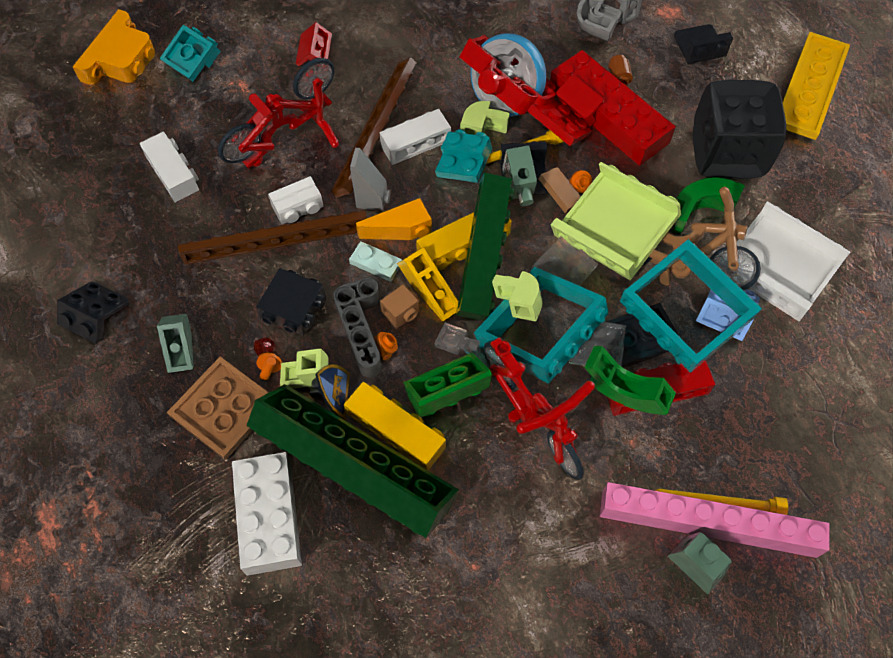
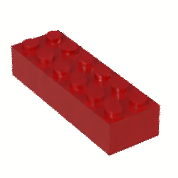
(624, 115)

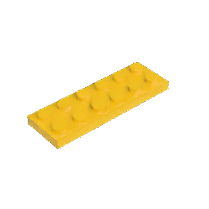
(813, 84)

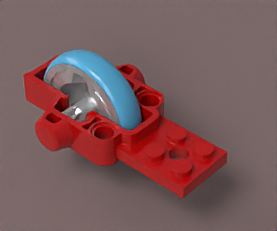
(514, 79)

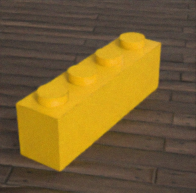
(450, 241)
(395, 426)

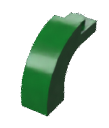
(704, 194)
(631, 390)

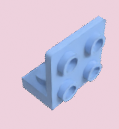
(720, 316)

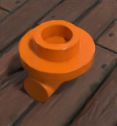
(581, 181)
(386, 344)
(268, 364)

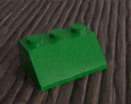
(447, 384)

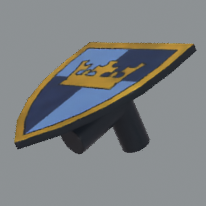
(332, 385)

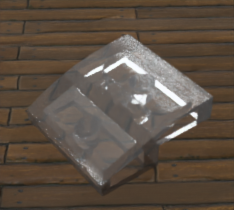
(566, 262)
(606, 335)

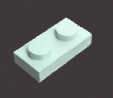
(375, 261)

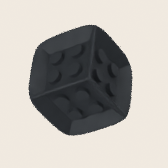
(738, 129)

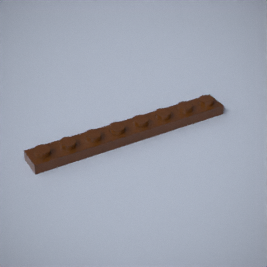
(378, 119)
(270, 238)

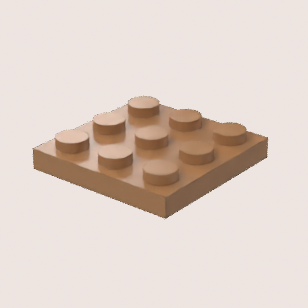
(218, 407)

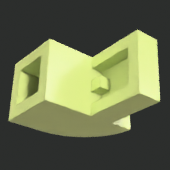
(481, 117)
(522, 294)
(303, 371)

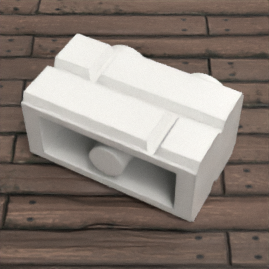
(296, 200)

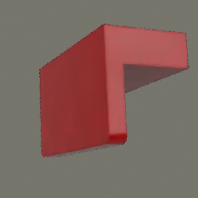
(313, 44)
(579, 99)

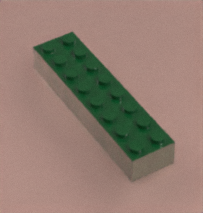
(353, 459)

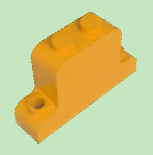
(116, 52)

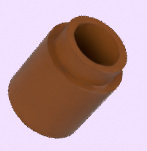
(620, 68)

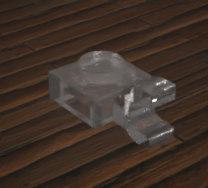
(454, 339)

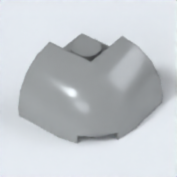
(598, 18)

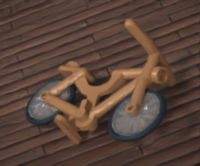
(735, 261)

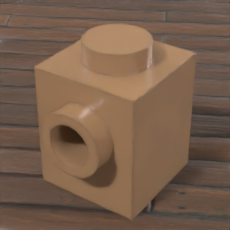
(400, 306)

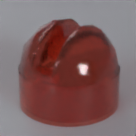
(264, 345)

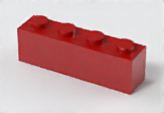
(684, 383)

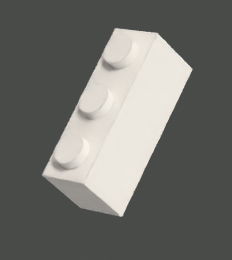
(414, 136)
(170, 166)

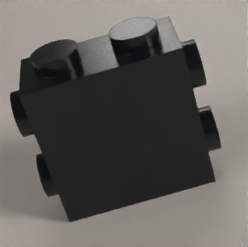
(291, 301)

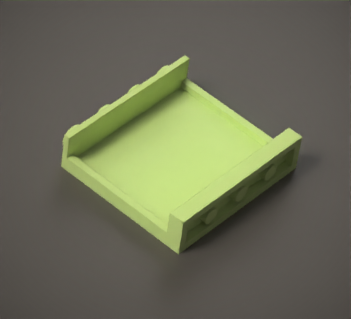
(618, 221)

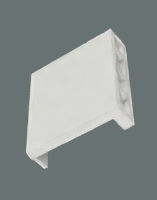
(792, 260)

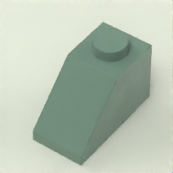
(176, 342)

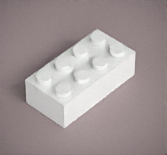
(266, 514)

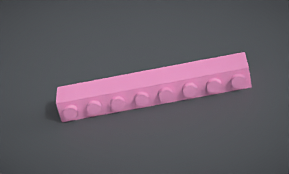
(715, 520)

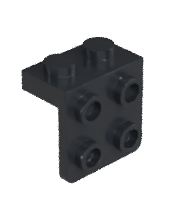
(702, 43)
(538, 154)
(87, 308)

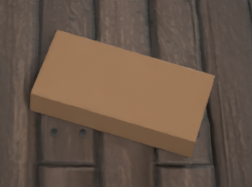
(560, 188)

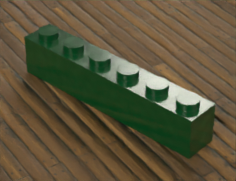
(484, 247)

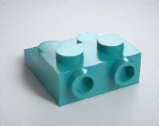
(190, 52)
(464, 156)

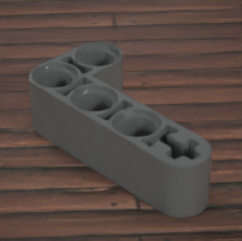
(359, 330)

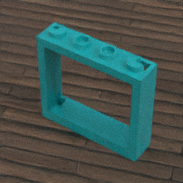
(715, 279)
(570, 342)

